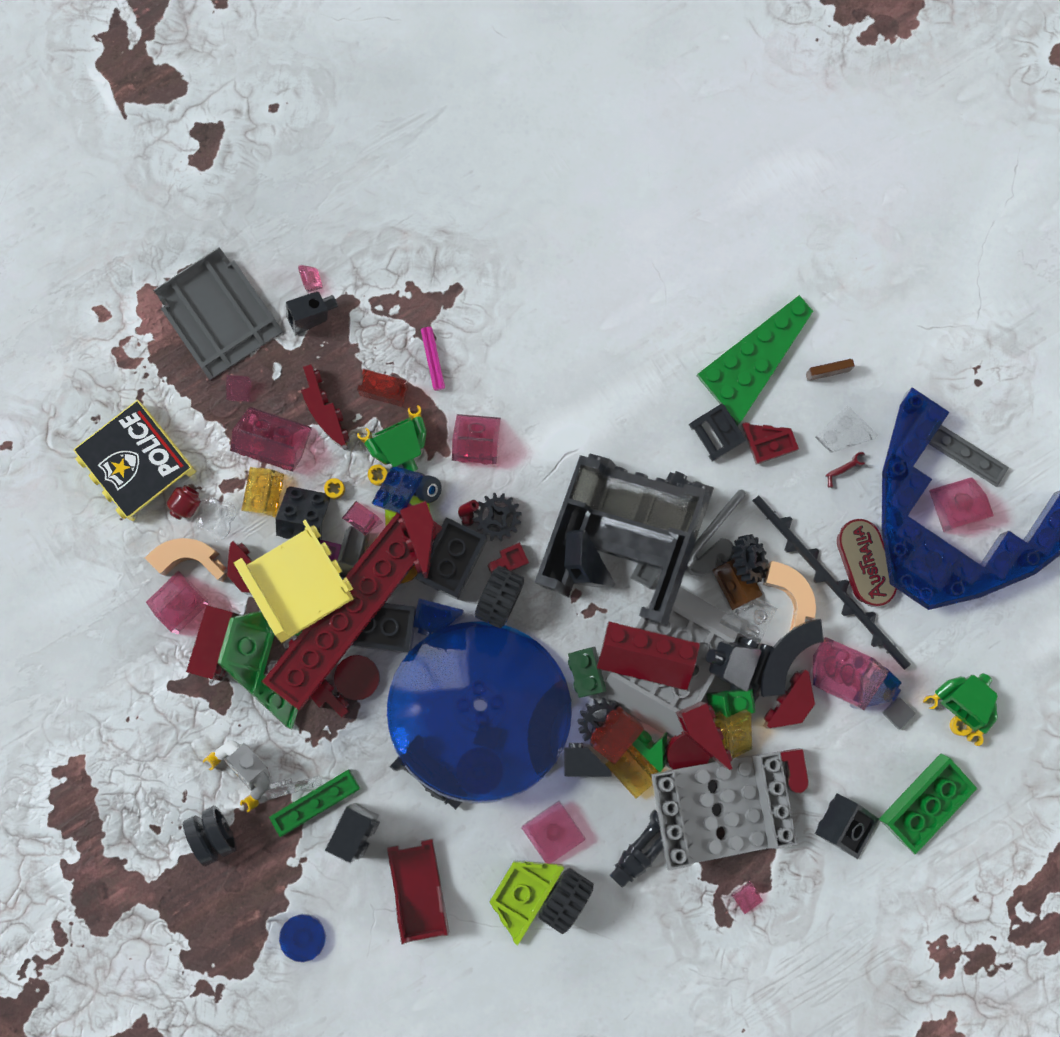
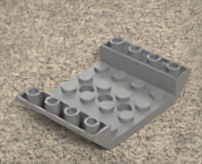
(657, 703)
(751, 803)

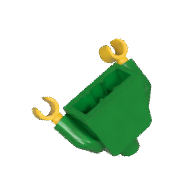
(398, 442)
(970, 701)

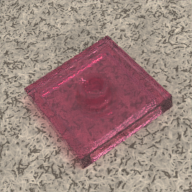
(553, 832)

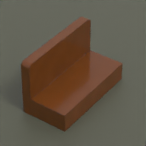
(735, 590)

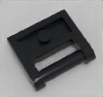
(724, 429)

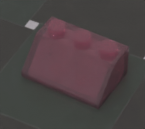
(270, 439)
(847, 673)

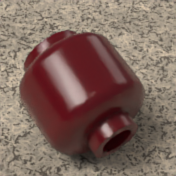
(183, 502)

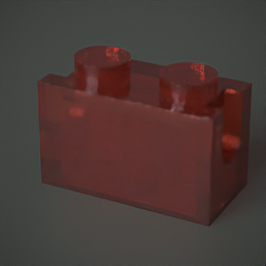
(383, 388)
(616, 734)

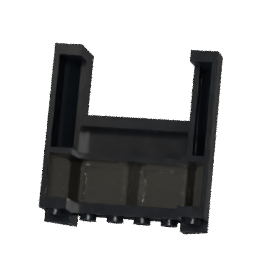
(630, 520)

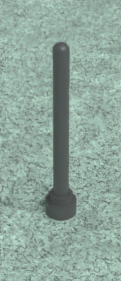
(716, 523)

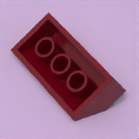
(648, 656)

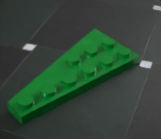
(747, 366)

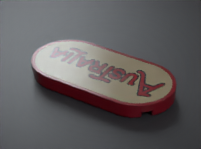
(865, 562)

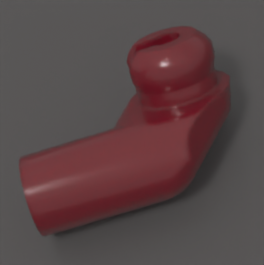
(466, 512)

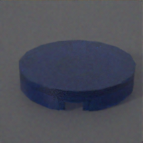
(302, 938)

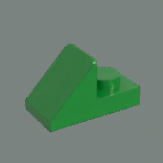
(731, 701)
(651, 750)

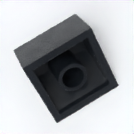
(582, 762)
(847, 825)

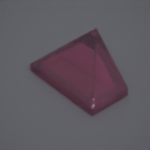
(362, 518)

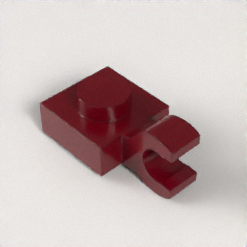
(511, 558)

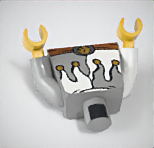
(246, 767)

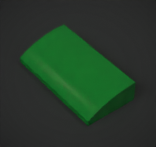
(928, 803)

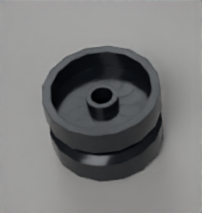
(209, 836)

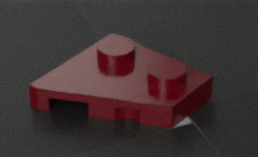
(769, 442)

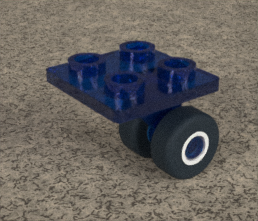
(402, 485)

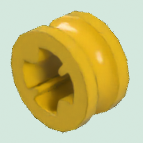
(371, 477)
(336, 482)
(963, 732)

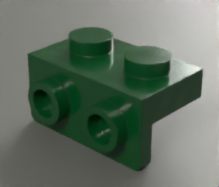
(587, 678)

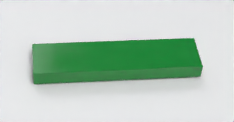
(314, 803)

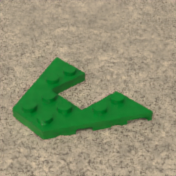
(245, 659)

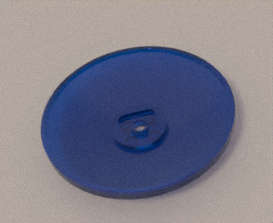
(471, 751)

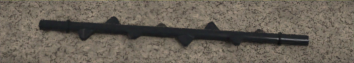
(838, 587)

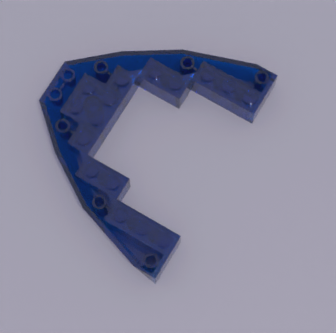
(924, 563)

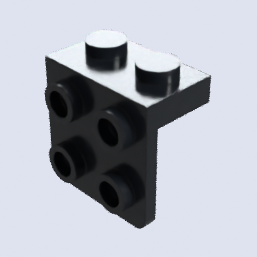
(298, 506)

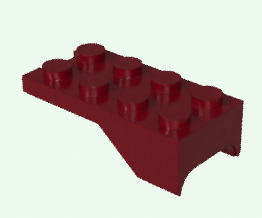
(418, 892)

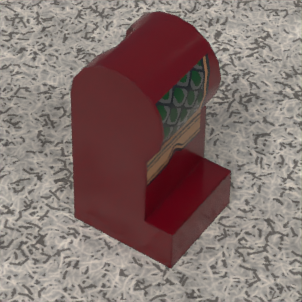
(796, 769)

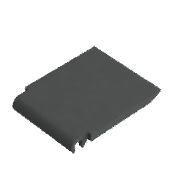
(217, 313)

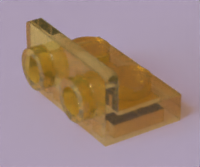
(263, 491)
(736, 732)
(633, 771)

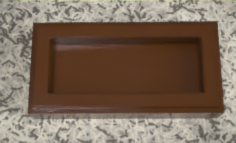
(830, 369)

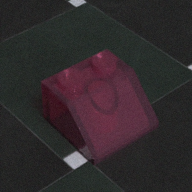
(476, 439)
(960, 504)
(177, 603)

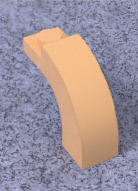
(175, 551)
(796, 587)

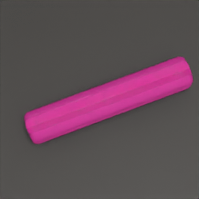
(432, 358)

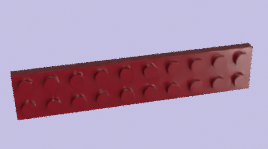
(328, 639)

